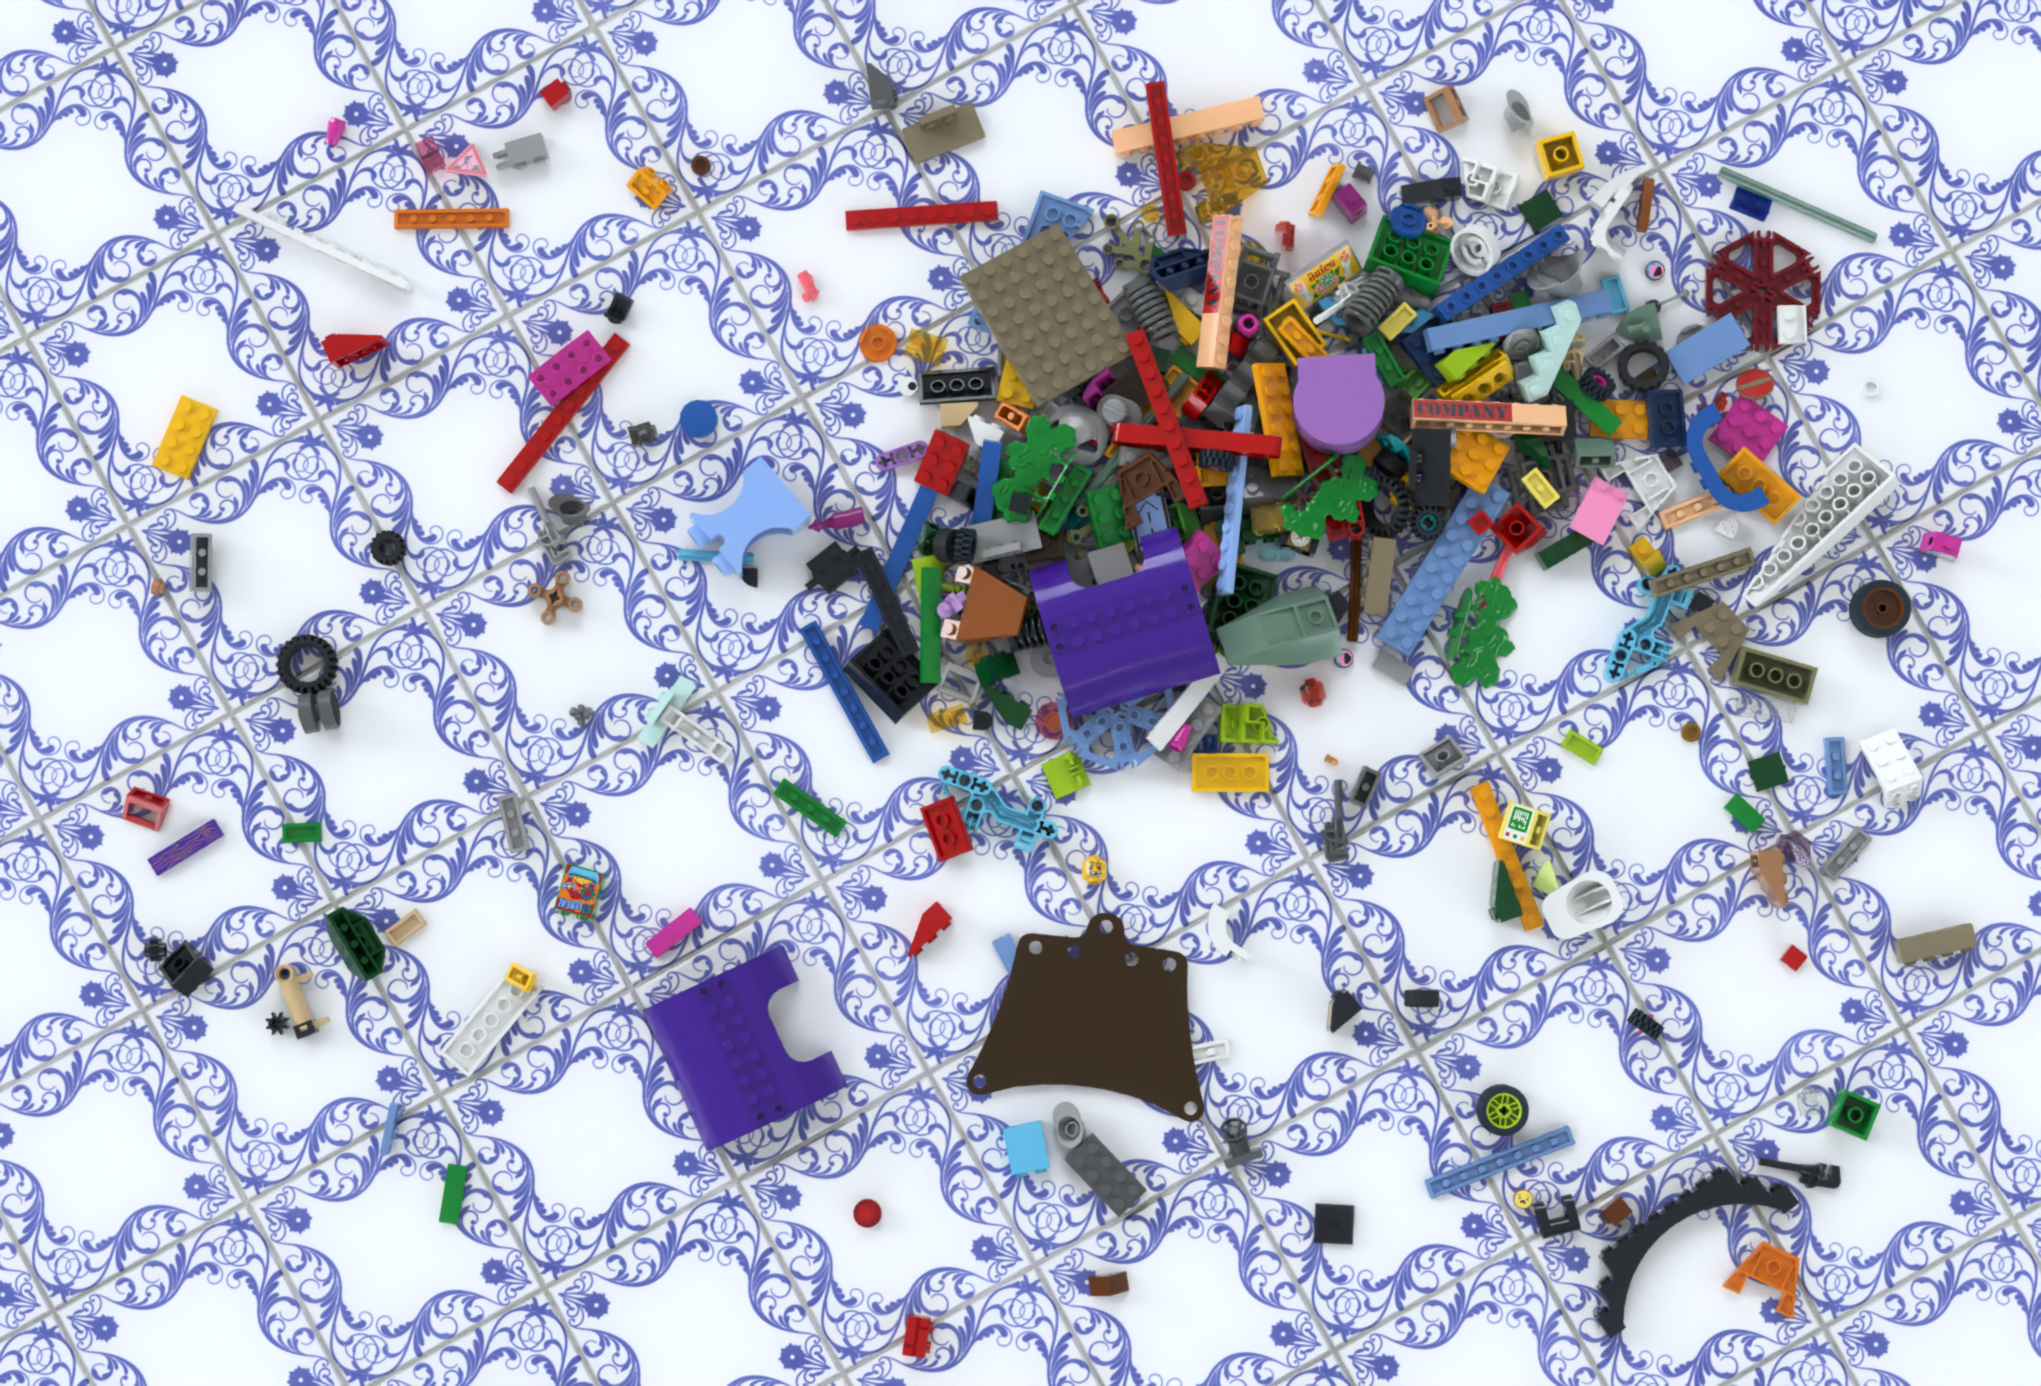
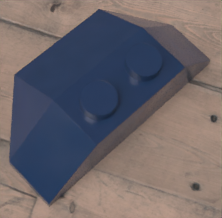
(1180, 268)

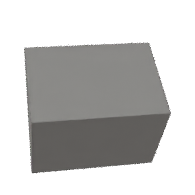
(1442, 757)

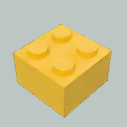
(1559, 156)

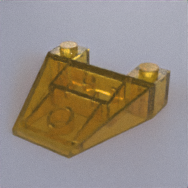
(1228, 175)

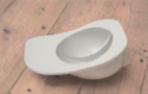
(1583, 905)

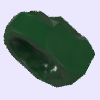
(926, 538)

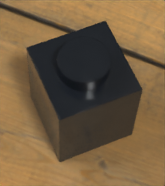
(1020, 502)

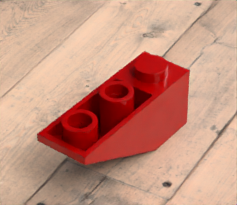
(930, 923)

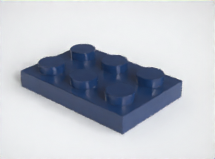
(1666, 418)

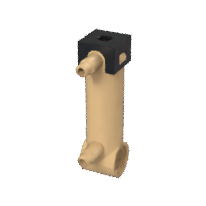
(303, 1022)

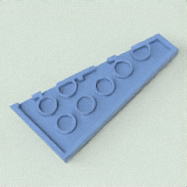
(1056, 210)

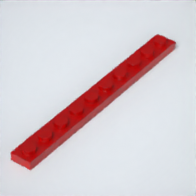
(559, 419)
(1167, 419)

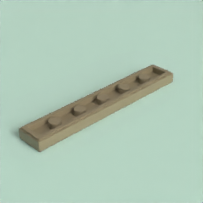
(1701, 572)

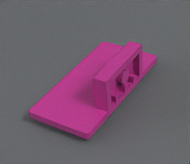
(569, 368)

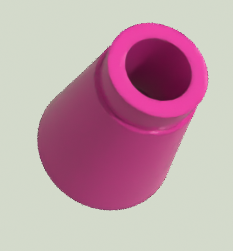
(335, 130)
(1180, 738)

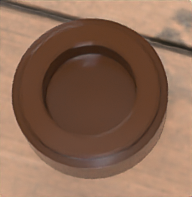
(700, 165)

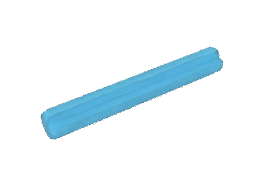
(707, 556)

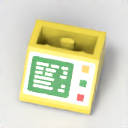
(1524, 826)

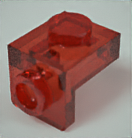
(1720, 402)

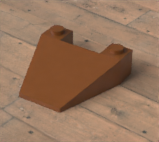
(990, 610)

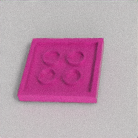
(1748, 426)

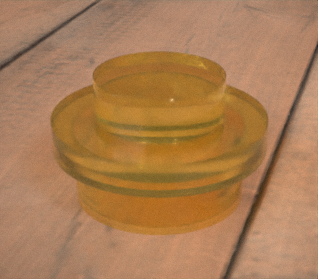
(1150, 213)

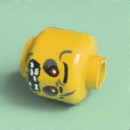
(1094, 870)

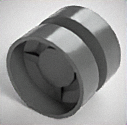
(313, 713)

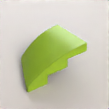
(1245, 725)

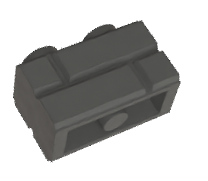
(1364, 787)

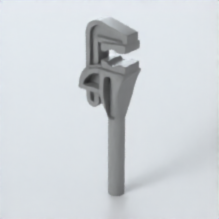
(550, 536)

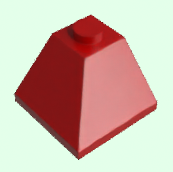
(1518, 529)

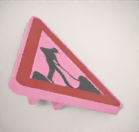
(468, 163)

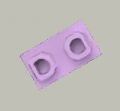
(951, 605)

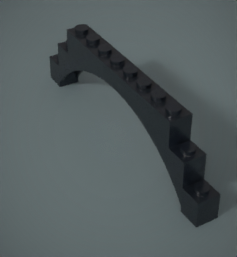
(1630, 1249)

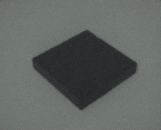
(1333, 1223)

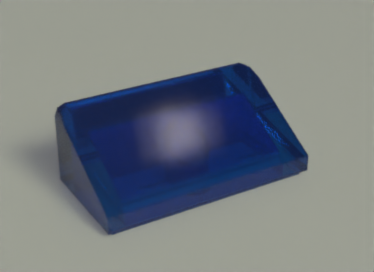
(1750, 204)

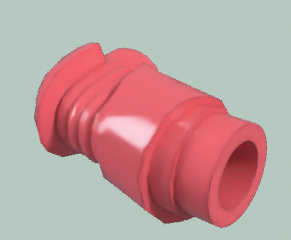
(808, 285)

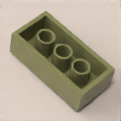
(1773, 676)

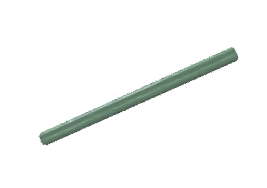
(1797, 205)
(1149, 419)

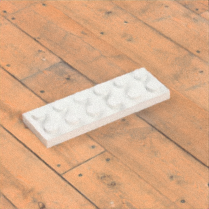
(487, 1025)

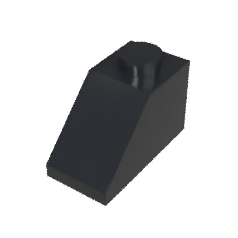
(963, 495)

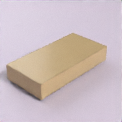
(405, 927)

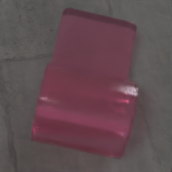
(430, 155)

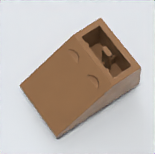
(1768, 870)

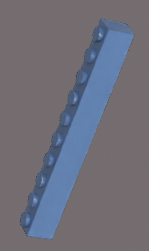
(1504, 323)

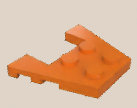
(1772, 1268)

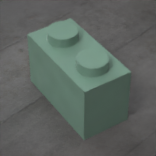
(1593, 453)

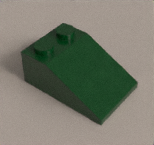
(1503, 899)

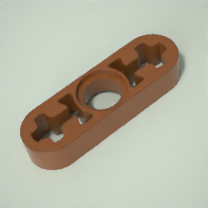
(1645, 205)

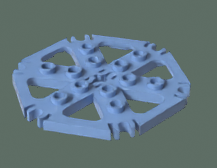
(1119, 728)

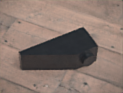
(1432, 191)

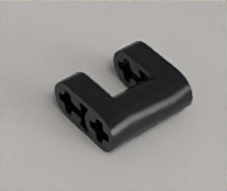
(1559, 1225)

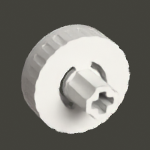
(1482, 244)

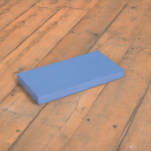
(1707, 348)

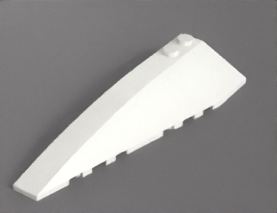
(1839, 502)

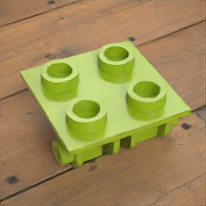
(1066, 774)

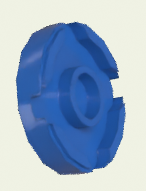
(1407, 220)
(698, 419)

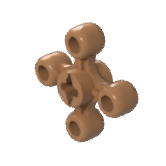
(551, 605)

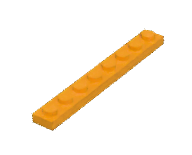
(1505, 851)

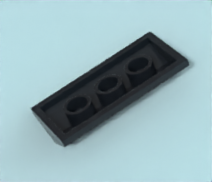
(956, 385)

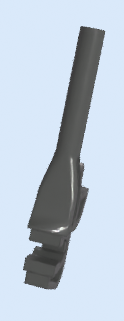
(1335, 831)

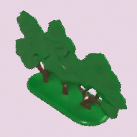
(1332, 498)

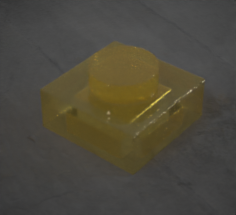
(974, 654)

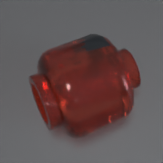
(1312, 693)

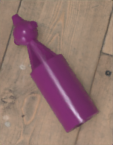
(840, 520)

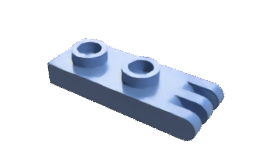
(390, 1130)

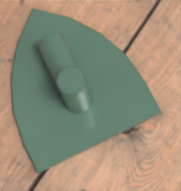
(1641, 324)

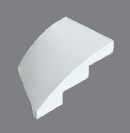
(1488, 183)

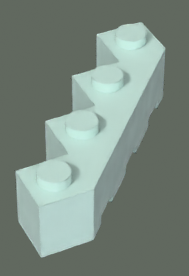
(1556, 344)

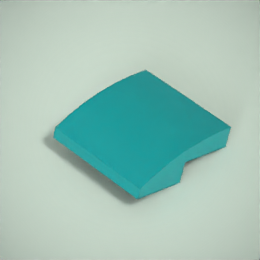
(1394, 445)

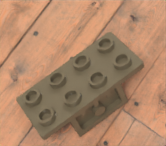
(943, 132)

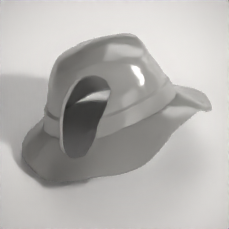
(1565, 269)
(1088, 427)

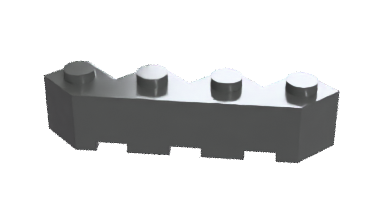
(1236, 387)

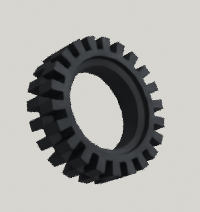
(1403, 508)
(294, 645)

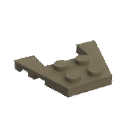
(1721, 629)

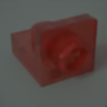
(1288, 238)

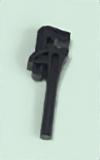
(1811, 1173)

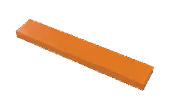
(451, 218)

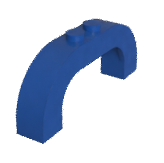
(1710, 480)

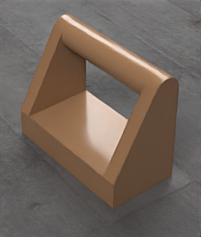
(1454, 104)

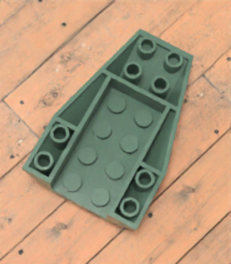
(1283, 631)

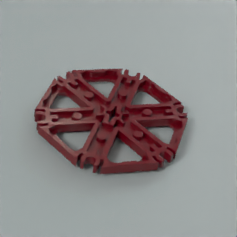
(1760, 277)

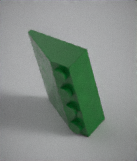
(1417, 260)

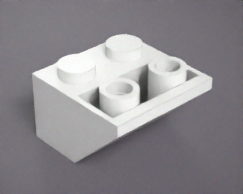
(982, 430)

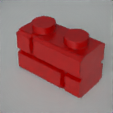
(916, 1335)

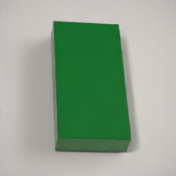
(1744, 813)
(302, 832)

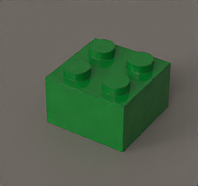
(1853, 1114)

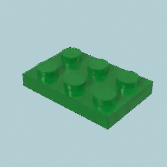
(1107, 516)

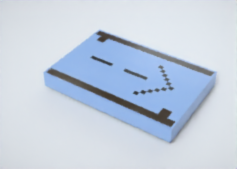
(1154, 515)

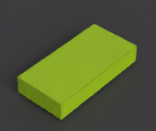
(1581, 747)

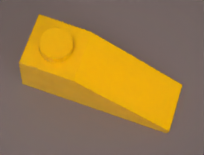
(1187, 323)

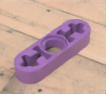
(886, 455)

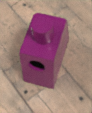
(1349, 203)

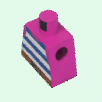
(1942, 546)

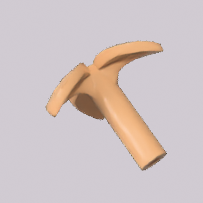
(1432, 215)

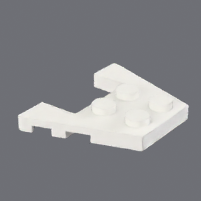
(1649, 481)

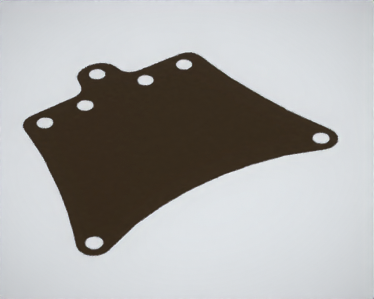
(1094, 1021)

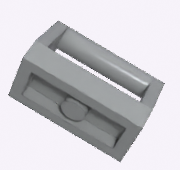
(964, 673)

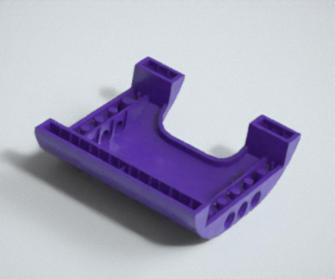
(1128, 632)
(731, 1055)

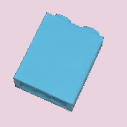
(1026, 1148)

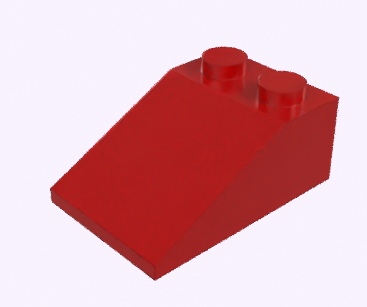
(347, 348)

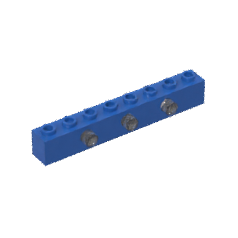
(1501, 275)

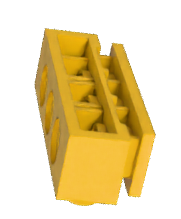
(1481, 378)

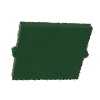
(1540, 210)
(1767, 771)

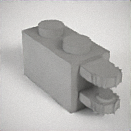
(523, 152)

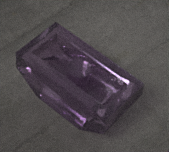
(1795, 847)

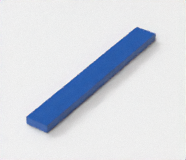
(901, 551)
(844, 691)

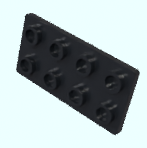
(1430, 467)

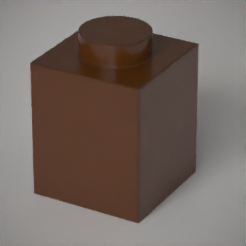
(1615, 1211)

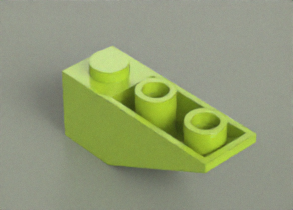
(1459, 361)

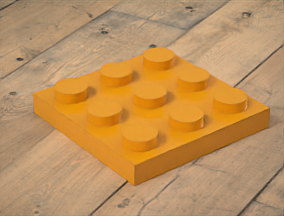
(1477, 459)

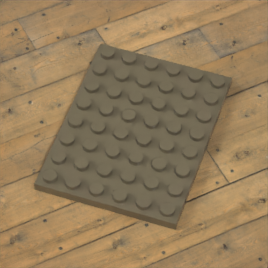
(1047, 315)

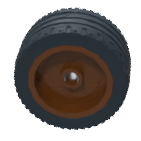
(1865, 609)

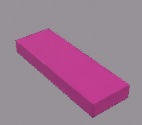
(673, 932)

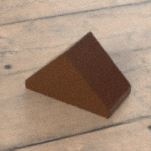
(1108, 1284)

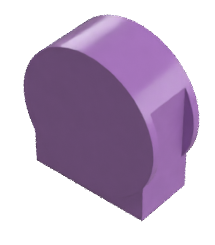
(1338, 402)

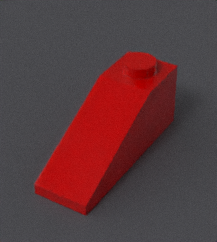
(1201, 395)

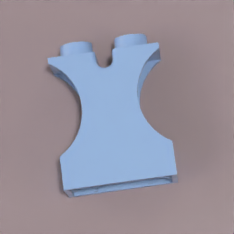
(759, 511)

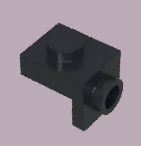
(619, 308)

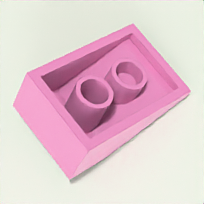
(1598, 510)

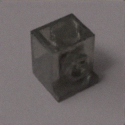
(638, 440)

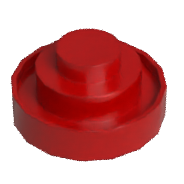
(867, 1213)

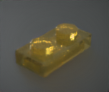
(947, 718)

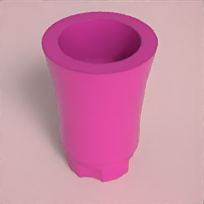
(1249, 334)

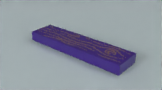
(185, 847)

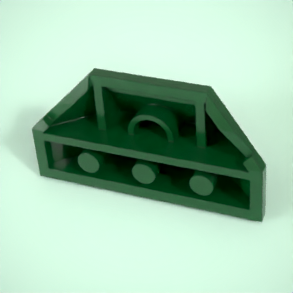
(356, 943)

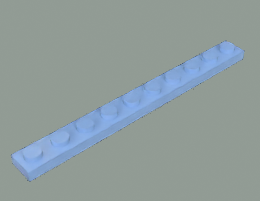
(1233, 509)

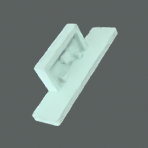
(676, 697)

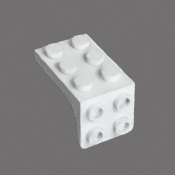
(1600, 236)
(1893, 768)

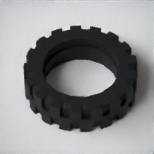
(1640, 347)

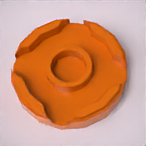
(878, 343)

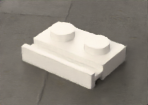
(1791, 324)

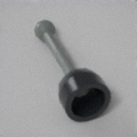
(1685, 293)

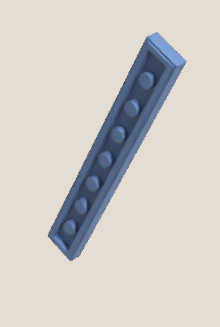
(1499, 1161)

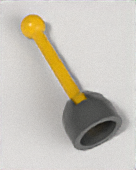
(1351, 339)

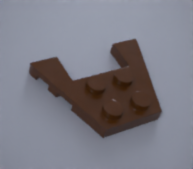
(1141, 481)

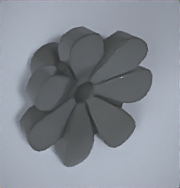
(581, 714)

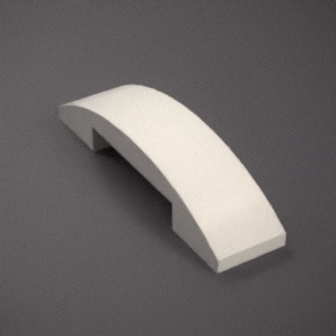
(695, 734)

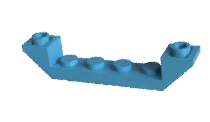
(1338, 322)

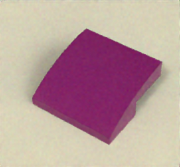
(1094, 390)

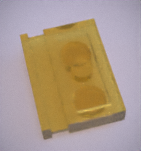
(925, 347)

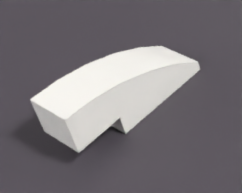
(1608, 191)

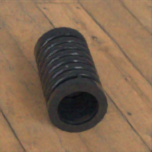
(1031, 626)

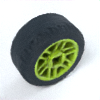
(1510, 1120)

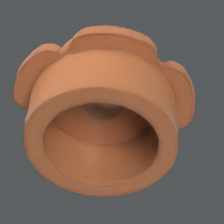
(158, 587)

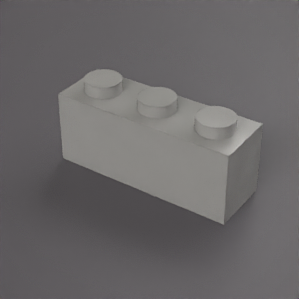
(200, 562)

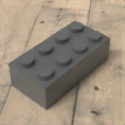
(1105, 1174)

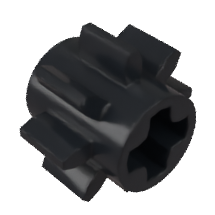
(1512, 397)
(155, 949)
(274, 1019)

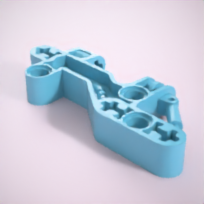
(1644, 630)
(992, 803)

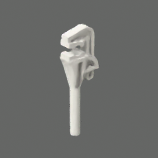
(1347, 291)

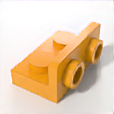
(649, 187)

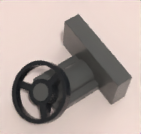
(1238, 1144)

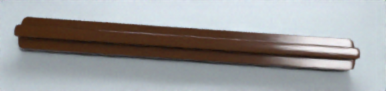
(1354, 588)

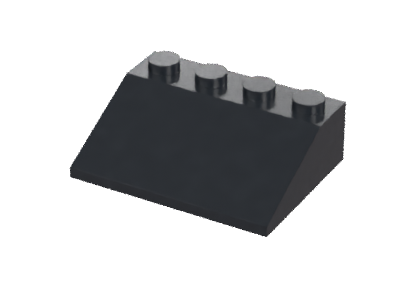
(887, 677)

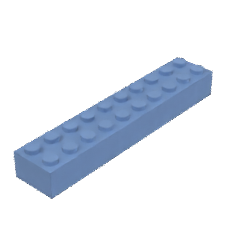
(1438, 571)

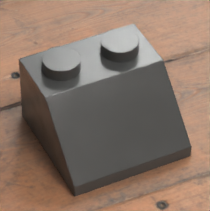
(881, 90)

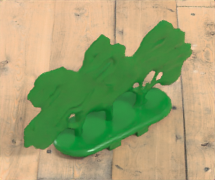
(1034, 463)
(1485, 638)

